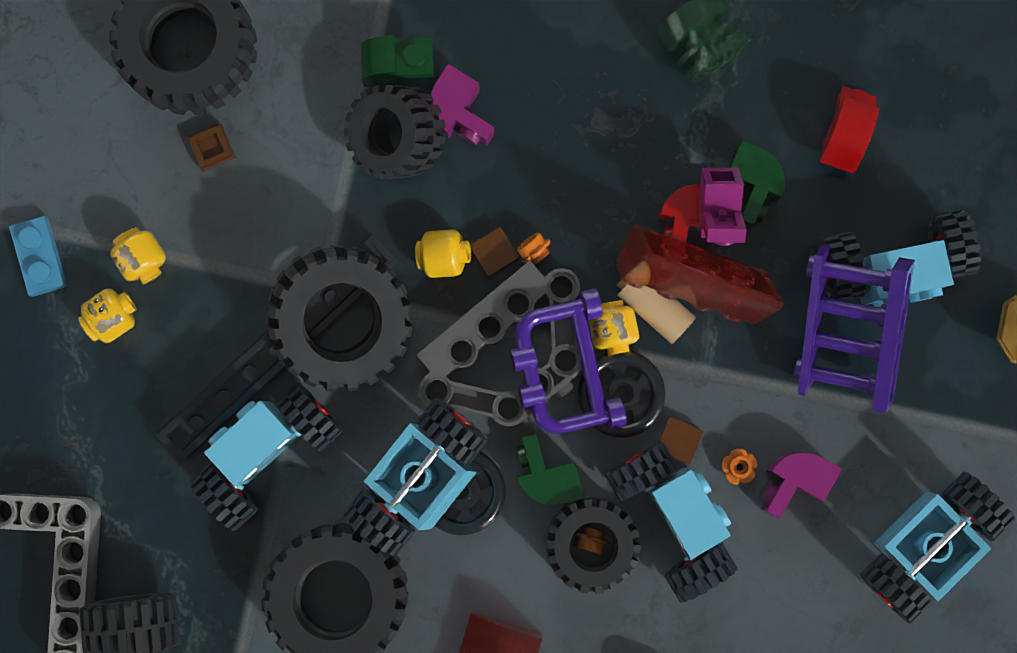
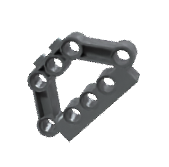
(438, 354)

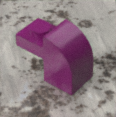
(454, 95)
(721, 206)
(797, 471)

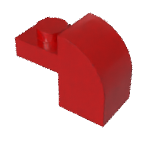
(850, 129)
(681, 211)

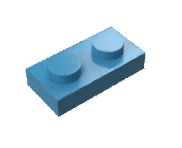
(38, 256)

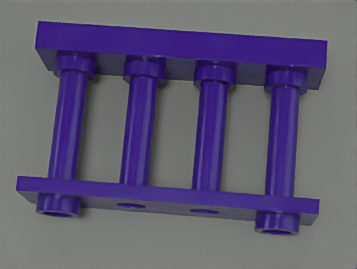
(890, 317)

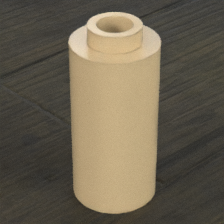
(664, 315)

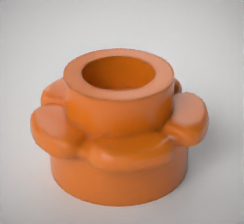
(534, 249)
(730, 462)
(591, 541)

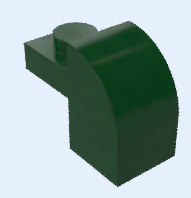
(391, 59)
(761, 177)
(547, 485)

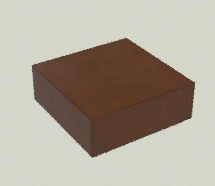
(211, 147)
(494, 251)
(680, 439)

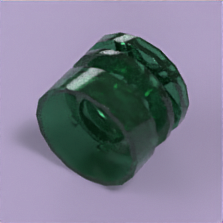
(706, 38)

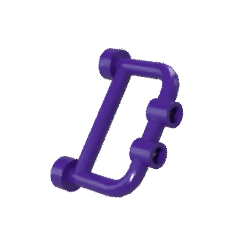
(525, 359)

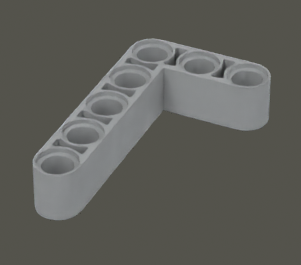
(65, 566)

